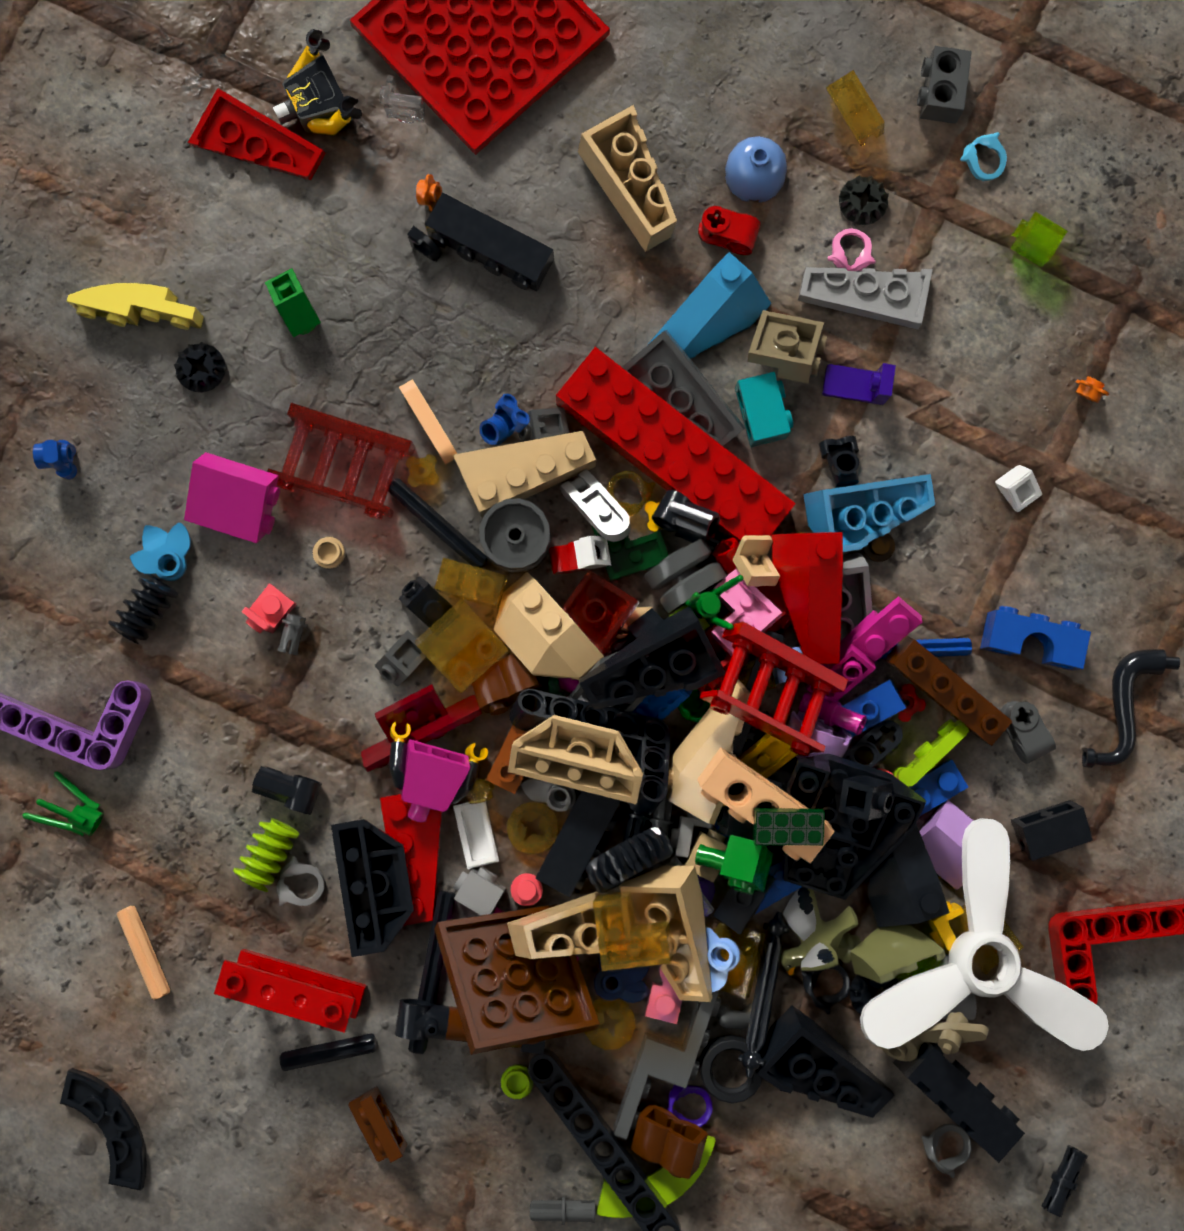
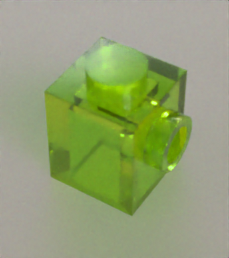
(1037, 238)

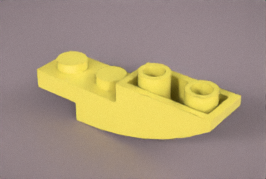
(129, 301)

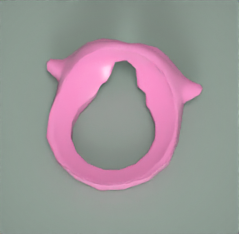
(838, 255)

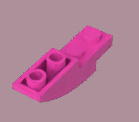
(870, 641)

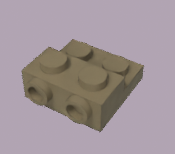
(789, 345)

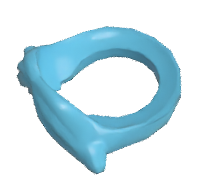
(970, 157)

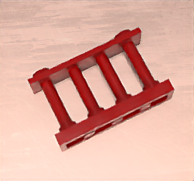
(797, 669)
(291, 990)

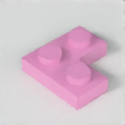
(746, 606)

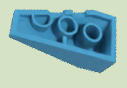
(718, 307)
(868, 509)

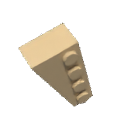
(629, 176)
(558, 930)

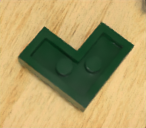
(635, 555)

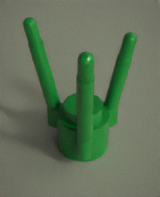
(707, 604)
(81, 820)

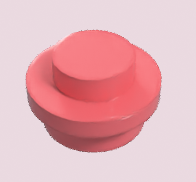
(526, 889)

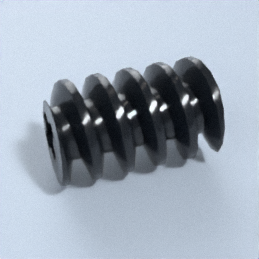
(143, 608)

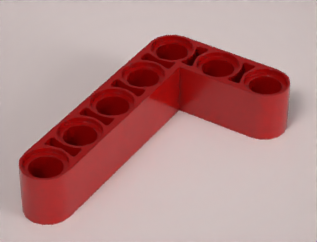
(1115, 930)

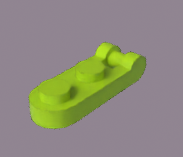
(931, 753)

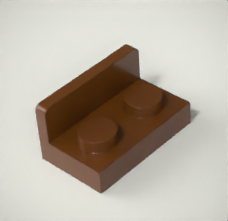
(378, 1125)

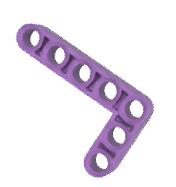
(91, 742)

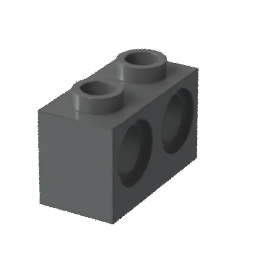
(949, 86)

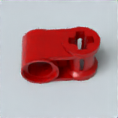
(733, 230)

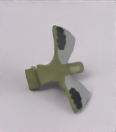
(820, 940)

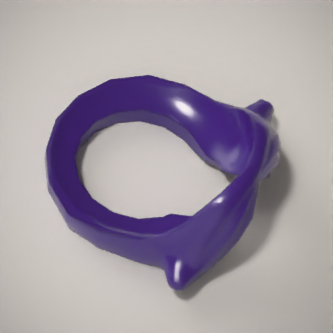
(678, 1092)

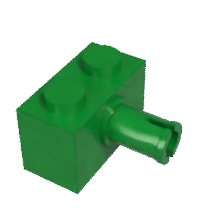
(741, 864)

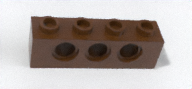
(948, 690)

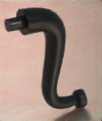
(1128, 669)

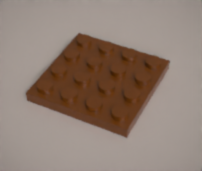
(507, 996)

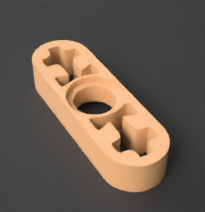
(428, 421)

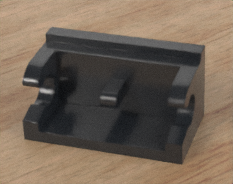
(1052, 829)

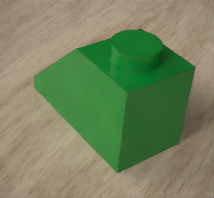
(292, 303)

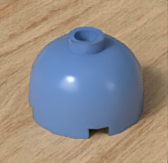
(756, 169)

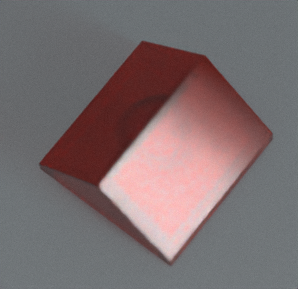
(599, 609)

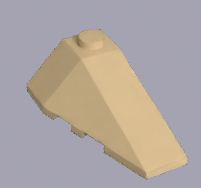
(696, 752)

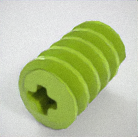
(264, 855)

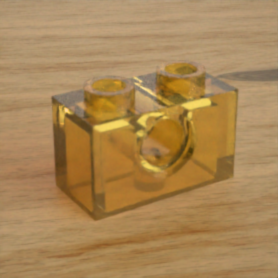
(470, 583)

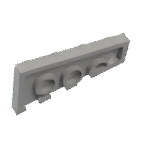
(884, 296)

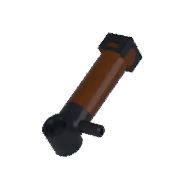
(425, 1020)

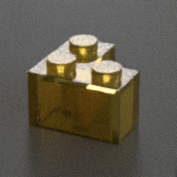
(623, 942)

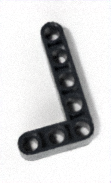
(636, 734)

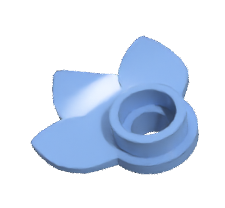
(718, 966)

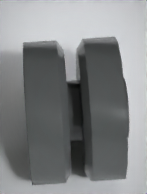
(523, 519)
(683, 572)

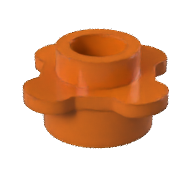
(428, 192)
(1091, 389)

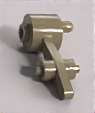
(947, 1035)

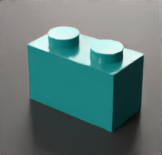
(763, 409)

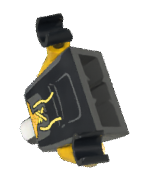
(315, 93)

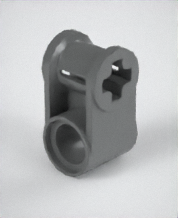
(1028, 735)

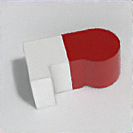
(579, 555)

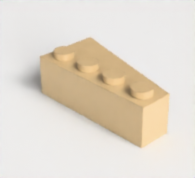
(523, 467)

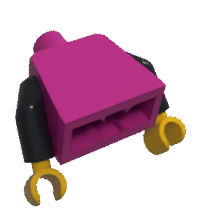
(431, 774)

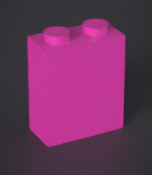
(231, 497)

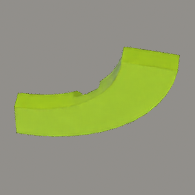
(667, 1185)

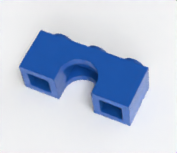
(1062, 643)

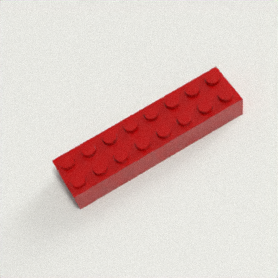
(671, 447)

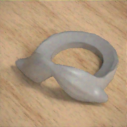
(295, 868)

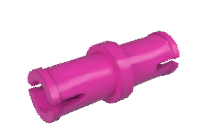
(834, 714)

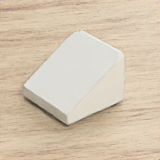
(1019, 487)

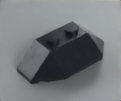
(372, 885)

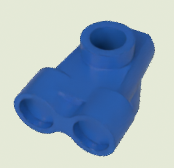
(504, 422)
(57, 456)

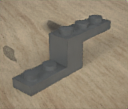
(666, 1062)

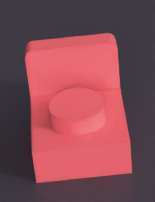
(268, 610)

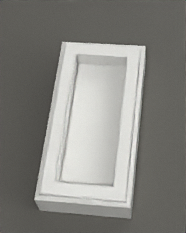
(476, 834)

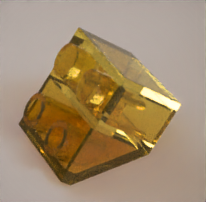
(461, 645)

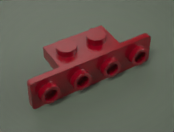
(427, 720)

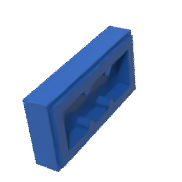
(877, 704)
(662, 706)

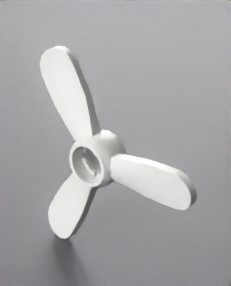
(927, 997)

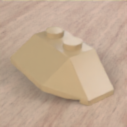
(543, 633)
(578, 758)

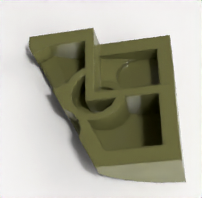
(893, 952)

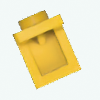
(942, 932)

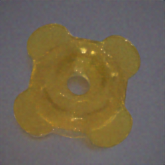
(415, 464)
(481, 792)

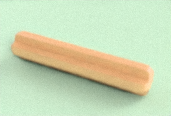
(143, 952)

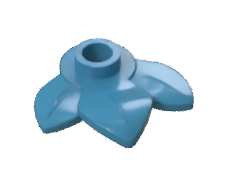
(160, 549)

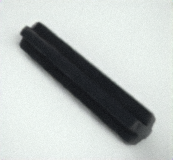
(328, 1052)

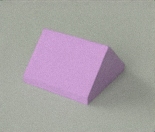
(943, 841)

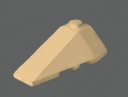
(676, 897)

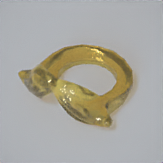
(644, 488)

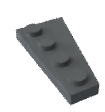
(678, 381)

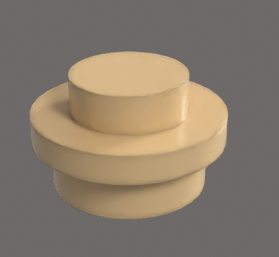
(329, 552)

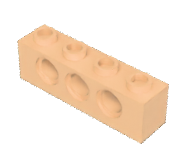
(726, 770)

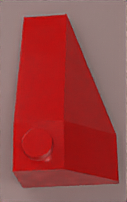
(812, 589)

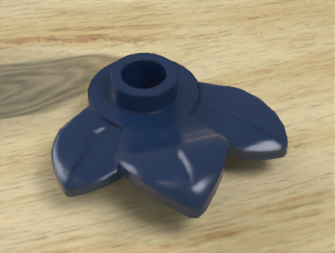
(628, 984)

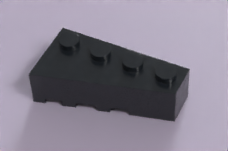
(963, 1101)

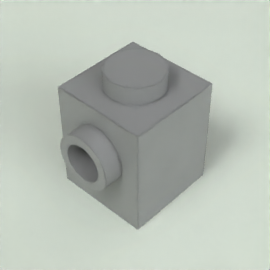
(478, 890)

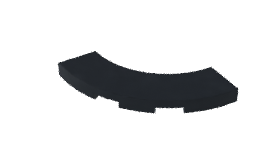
(117, 1122)

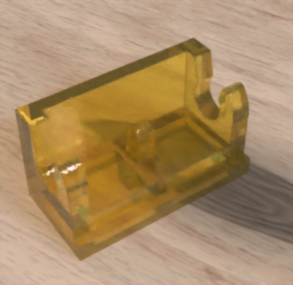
(856, 107)

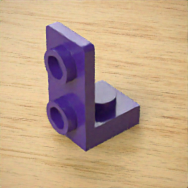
(859, 383)

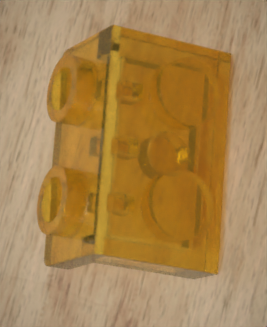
(750, 945)

